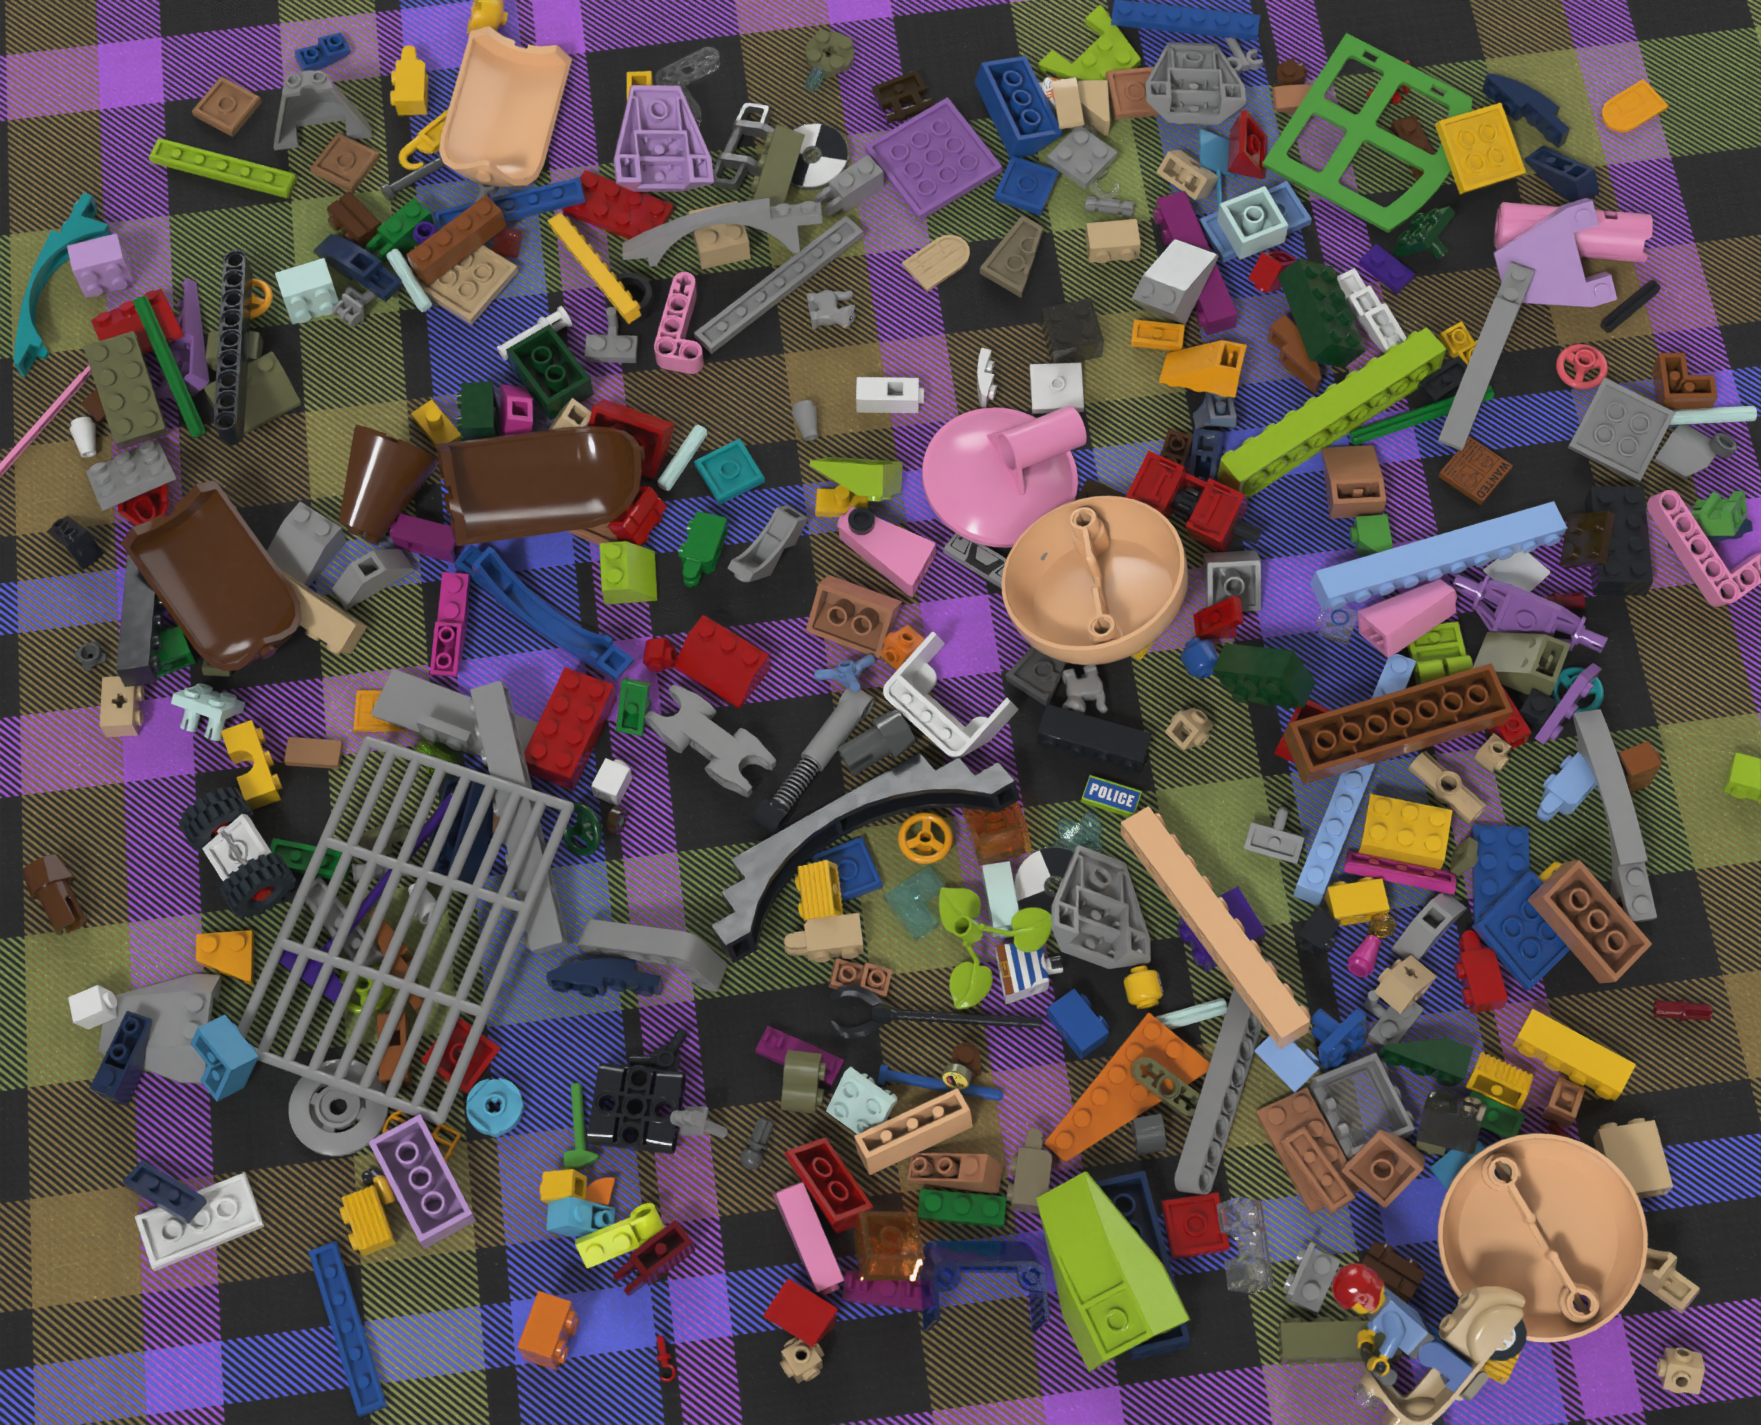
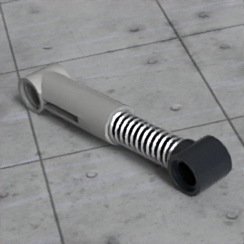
(852, 708)

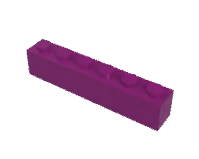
(1179, 222)

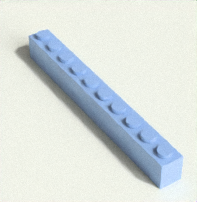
(1438, 556)
(1345, 800)

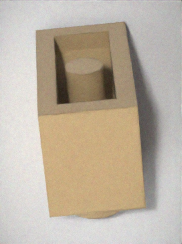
(1095, 104)

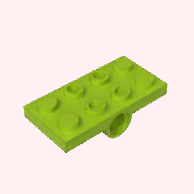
(1439, 653)

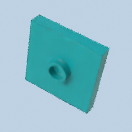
(729, 471)

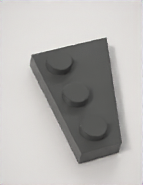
(1037, 675)

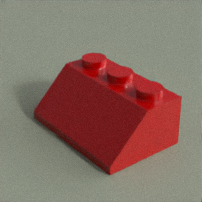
(126, 319)
(647, 430)
(722, 662)
(829, 1183)

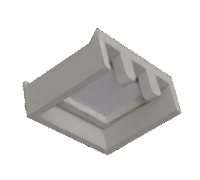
(1360, 1102)

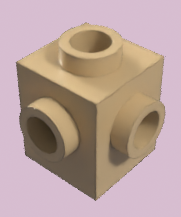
(1189, 728)
(801, 1369)
(1681, 1370)

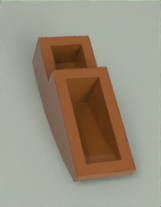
(1293, 354)

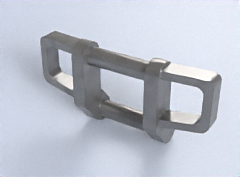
(740, 162)

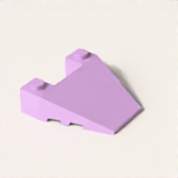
(1554, 257)

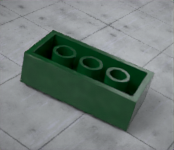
(1321, 313)

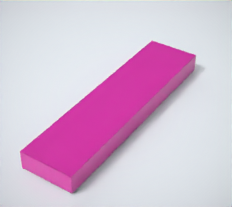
(1400, 872)

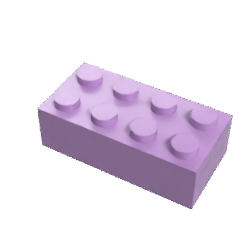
(422, 1181)

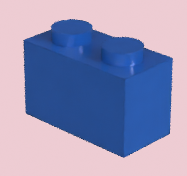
(1078, 1023)

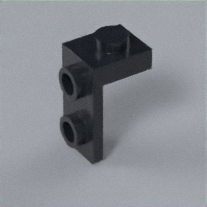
(76, 541)

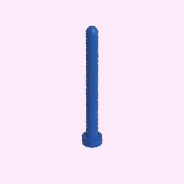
(935, 1084)

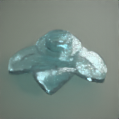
(1081, 834)

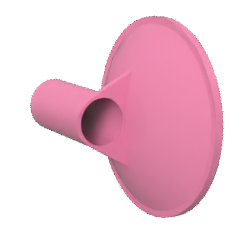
(1001, 471)

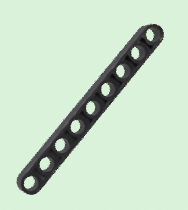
(233, 348)

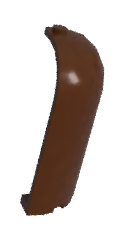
(538, 482)
(216, 579)

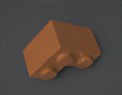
(1678, 389)

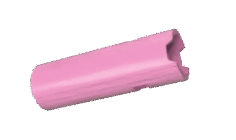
(1616, 238)

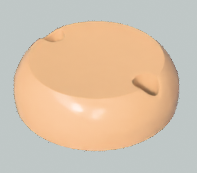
(1105, 585)
(1547, 1232)

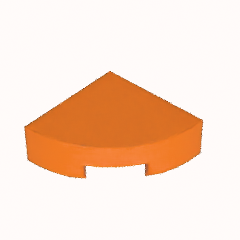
(601, 1191)

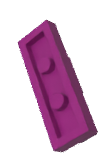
(775, 1045)
(882, 1293)

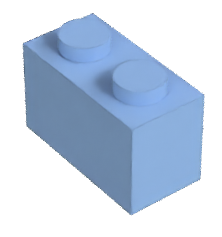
(1289, 1062)

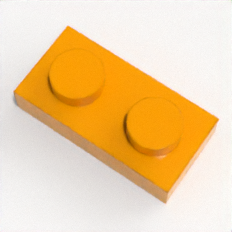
(1157, 335)

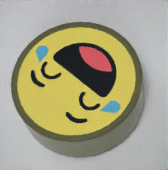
(956, 1076)

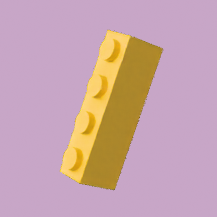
(1574, 1055)

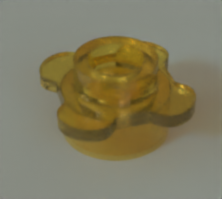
(1381, 925)

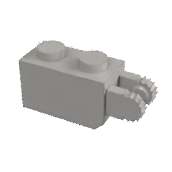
(852, 186)

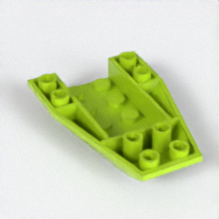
(1104, 1273)

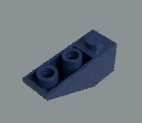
(124, 1060)

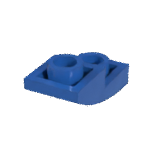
(328, 51)

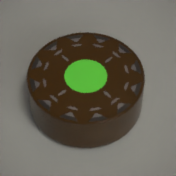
(616, 820)

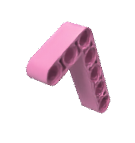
(1705, 554)

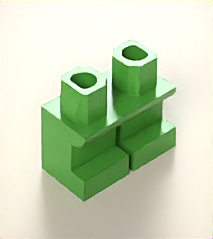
(1720, 515)

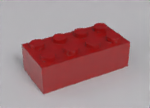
(569, 728)

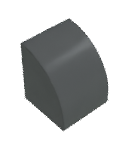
(1149, 1134)

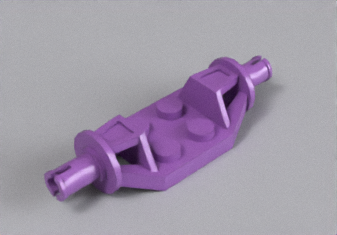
(1525, 612)

